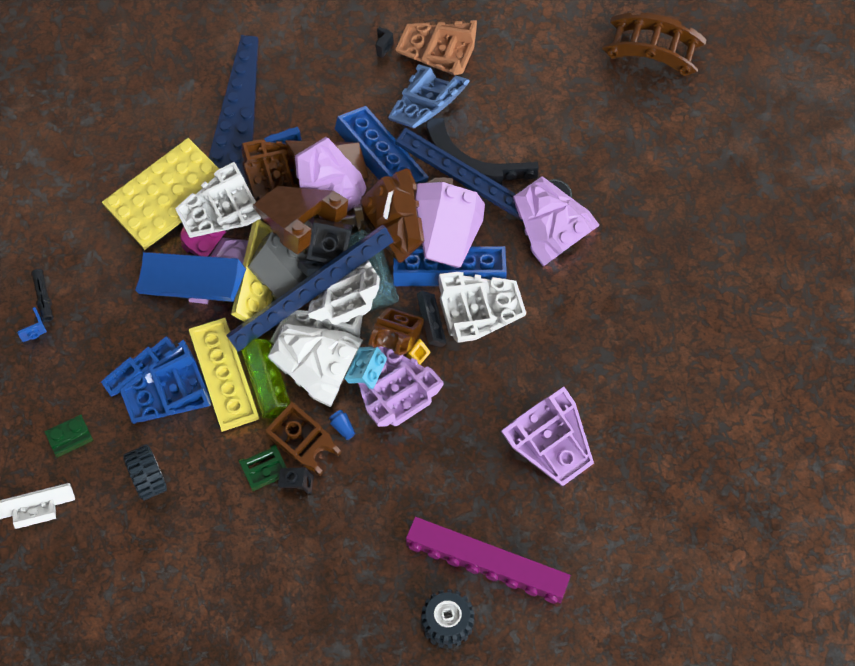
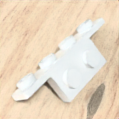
(35, 506)

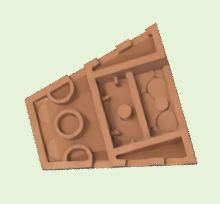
(439, 45)

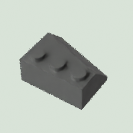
(277, 265)

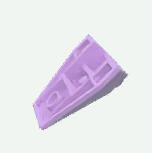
(448, 221)
(552, 437)

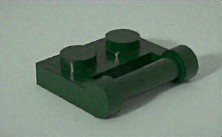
(264, 473)

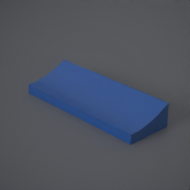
(377, 145)
(418, 271)
(190, 276)

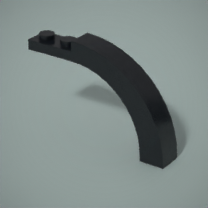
(497, 172)

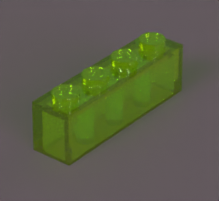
(265, 378)

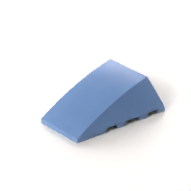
(425, 97)

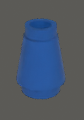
(342, 424)

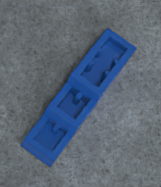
(133, 367)

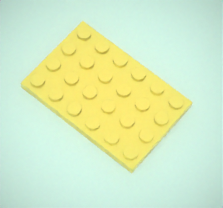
(149, 200)

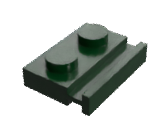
(68, 436)

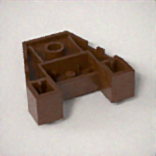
(291, 207)

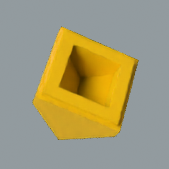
(418, 352)

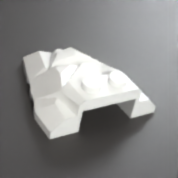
(219, 204)
(347, 297)
(478, 305)
(315, 358)

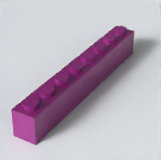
(487, 560)

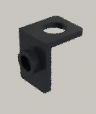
(296, 478)

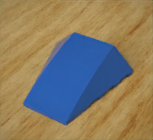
(167, 387)

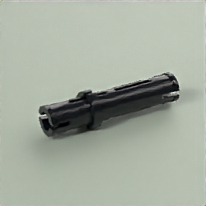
(43, 301)

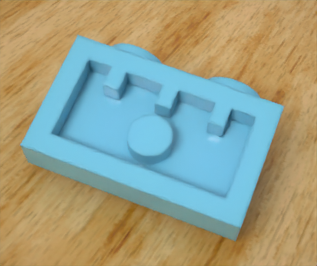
(366, 366)

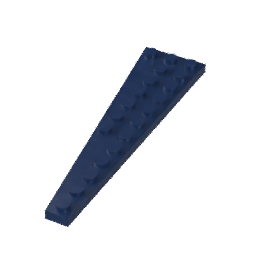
(238, 108)

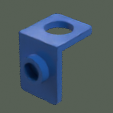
(32, 331)

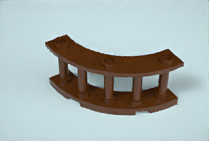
(658, 24)

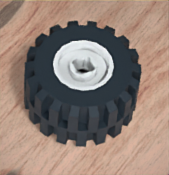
(145, 472)
(447, 618)

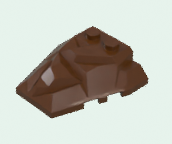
(267, 167)
(394, 206)

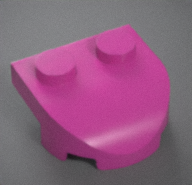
(200, 245)

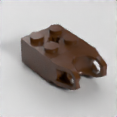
(396, 331)
(306, 443)

